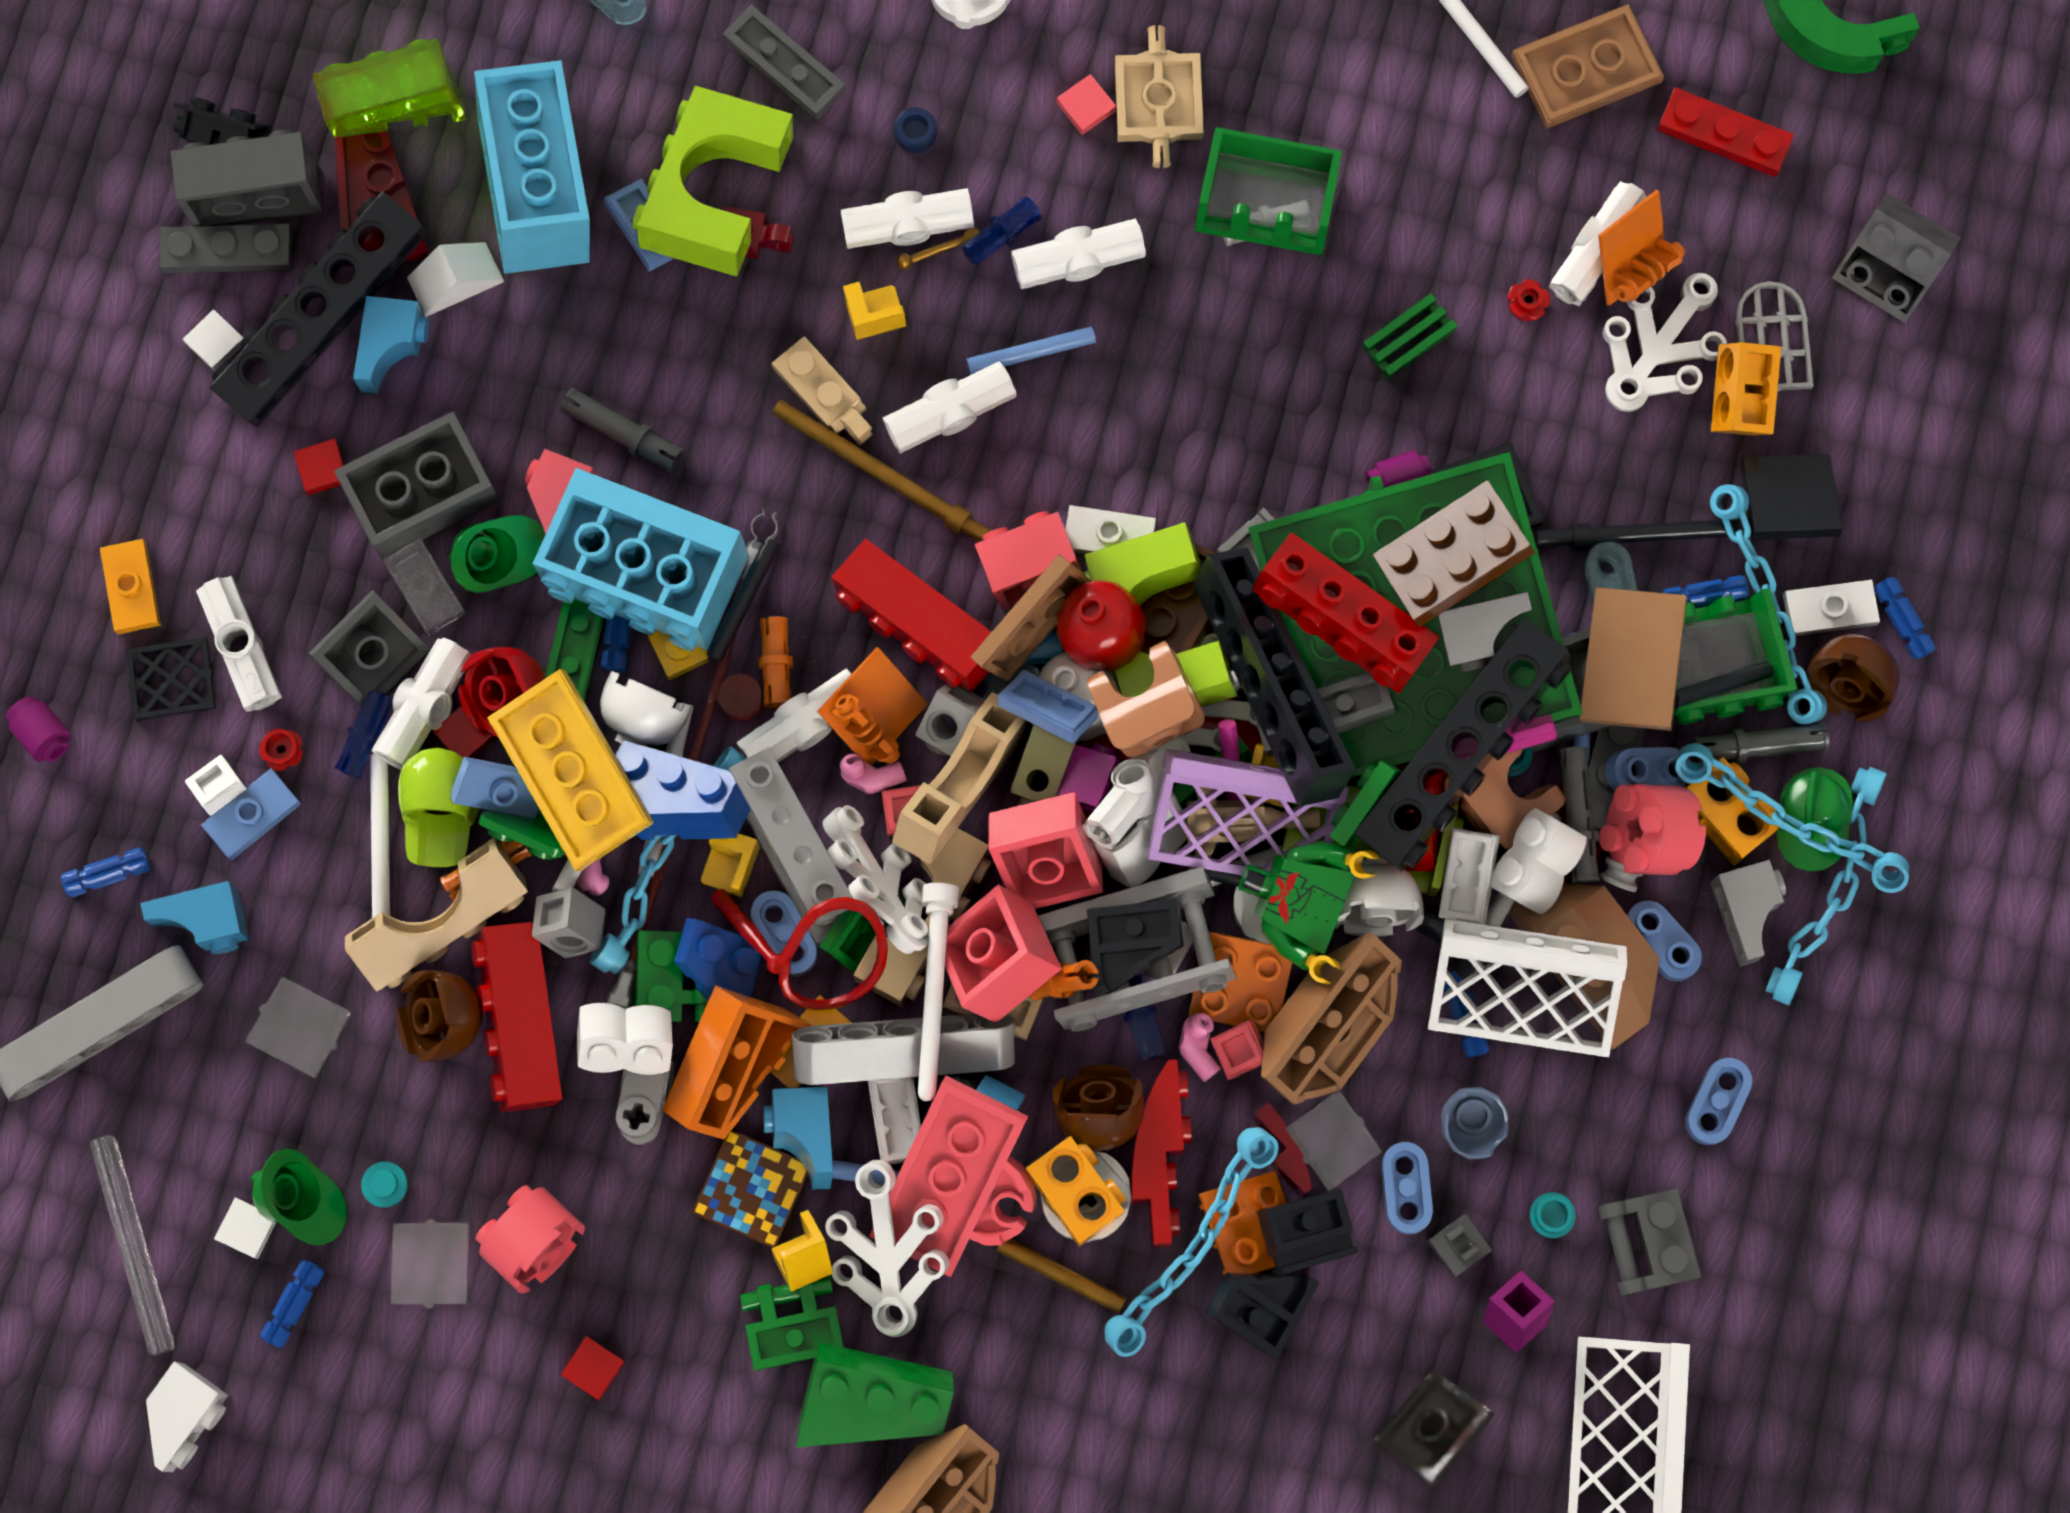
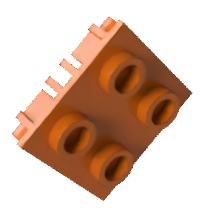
(1636, 251)
(873, 709)
(1257, 990)
(1241, 1238)

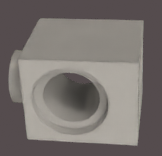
(958, 705)
(568, 922)

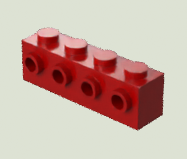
(1344, 613)
(913, 614)
(517, 1017)

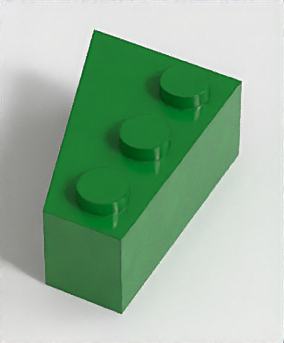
(871, 1398)

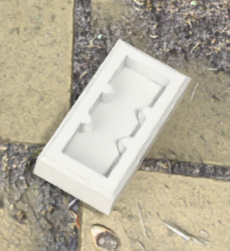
(1097, 529)
(1832, 607)
(1469, 876)
(894, 1117)

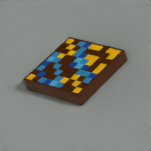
(751, 1189)

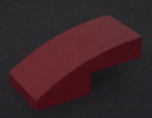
(1290, 1161)

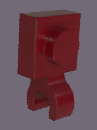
(765, 236)

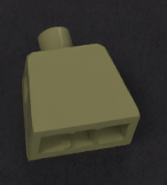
(1043, 755)

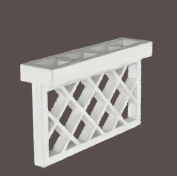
(1530, 951)
(1670, 1423)

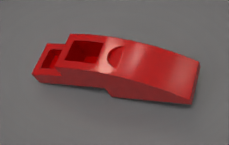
(1158, 1136)

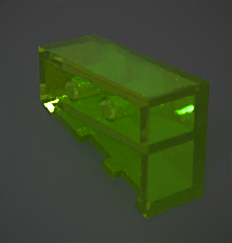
(389, 88)

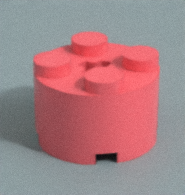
(1653, 829)
(529, 1238)

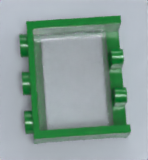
(1268, 191)
(1727, 639)

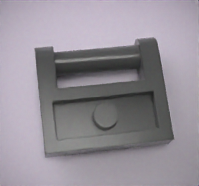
(1663, 1239)

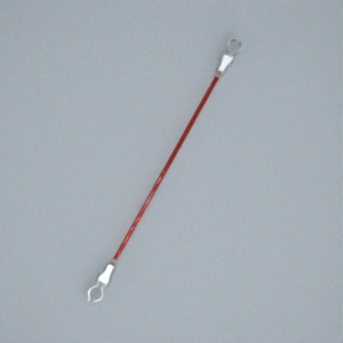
(622, 991)

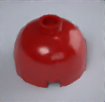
(1101, 625)
(494, 680)

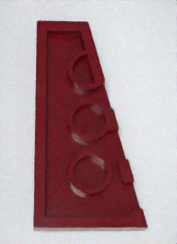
(365, 169)

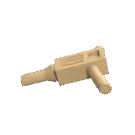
(1243, 828)

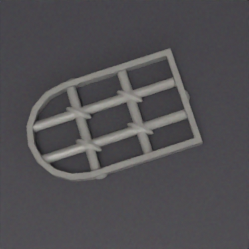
(1784, 320)

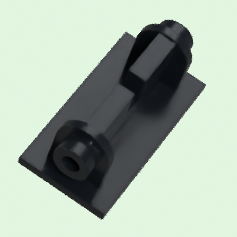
(202, 120)

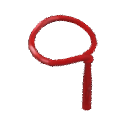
(781, 963)

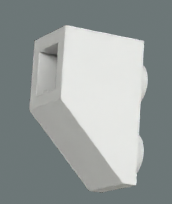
(178, 1414)

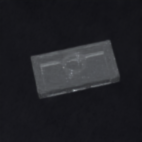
(424, 586)

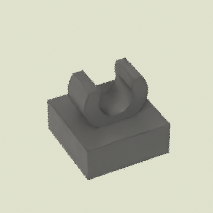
(1459, 1245)

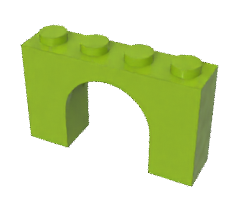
(709, 129)
(1148, 567)

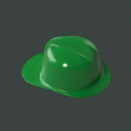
(496, 552)
(1816, 798)
(299, 1197)

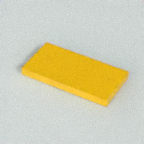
(570, 770)

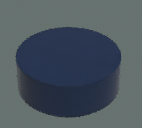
(915, 130)

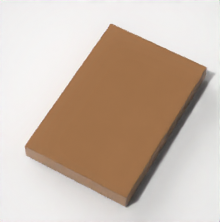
(1587, 66)
(1028, 620)
(1633, 658)

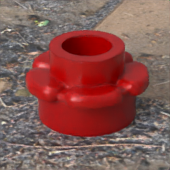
(1528, 311)
(273, 740)

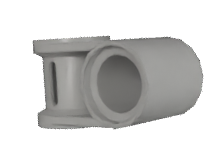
(644, 1095)

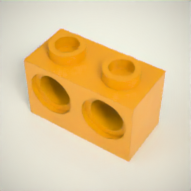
(1746, 389)
(1722, 817)
(1066, 1196)

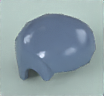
(1474, 1122)

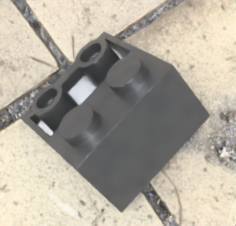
(1896, 258)

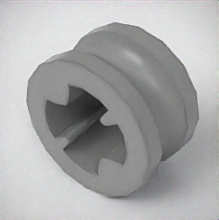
(1616, 876)

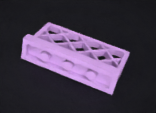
(1234, 777)

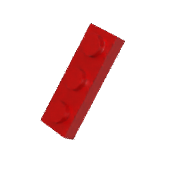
(1725, 132)

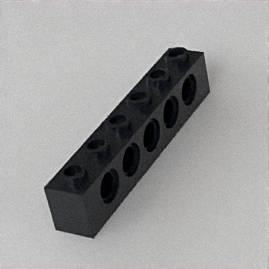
(316, 334)
(1524, 648)
(1274, 679)

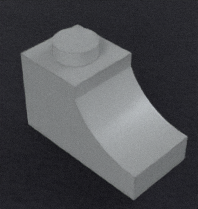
(1472, 629)
(1744, 902)

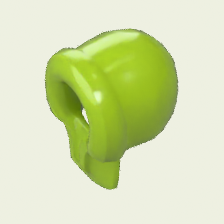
(427, 785)

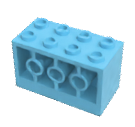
(532, 166)
(641, 560)

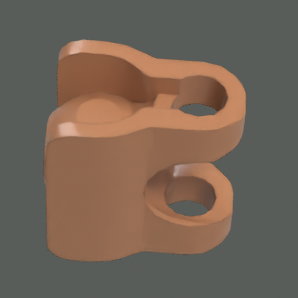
(1156, 716)
(1499, 810)

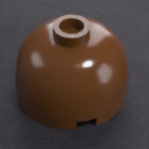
(1855, 676)
(438, 1015)
(1099, 1106)

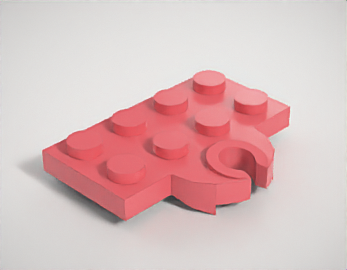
(964, 1170)

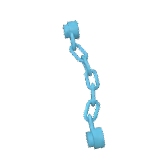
(1738, 510)
(1698, 772)
(613, 953)
(1785, 982)
(1124, 1332)

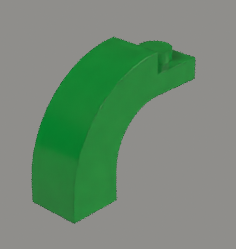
(1835, 43)

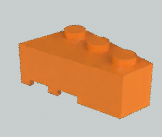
(728, 1060)

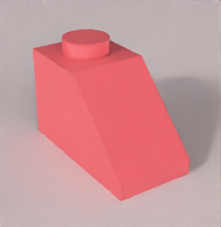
(548, 481)

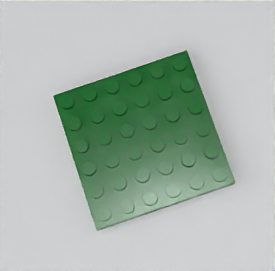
(1349, 536)

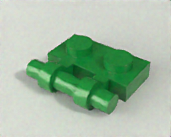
(1373, 786)
(659, 978)
(792, 1337)

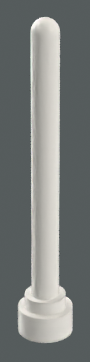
(939, 903)

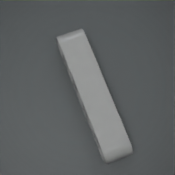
(97, 1022)
(894, 1047)

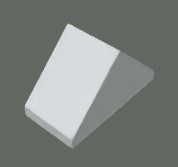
(453, 275)

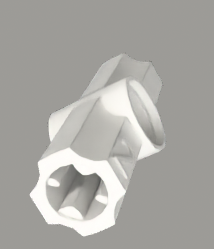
(907, 218)
(1078, 253)
(1584, 265)
(949, 407)
(249, 666)
(422, 703)
(794, 723)
(1132, 797)

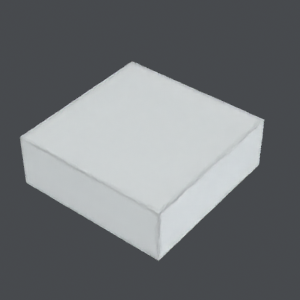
(214, 340)
(215, 785)
(244, 1229)

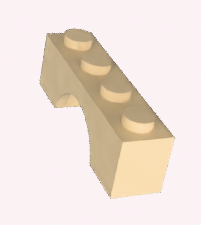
(944, 803)
(959, 864)
(390, 947)

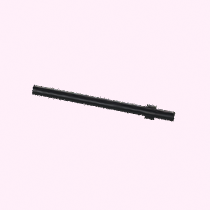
(1582, 536)

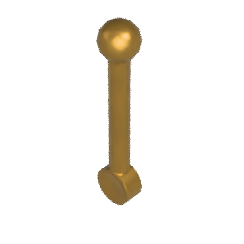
(905, 261)

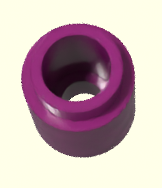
(1400, 468)
(38, 729)

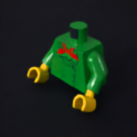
(1304, 899)

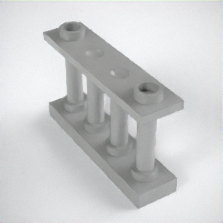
(789, 839)
(1072, 921)

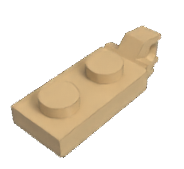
(822, 390)

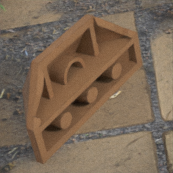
(1595, 916)
(1332, 1027)
(942, 1476)

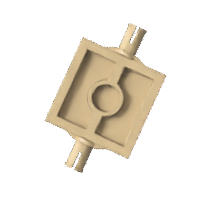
(1159, 97)

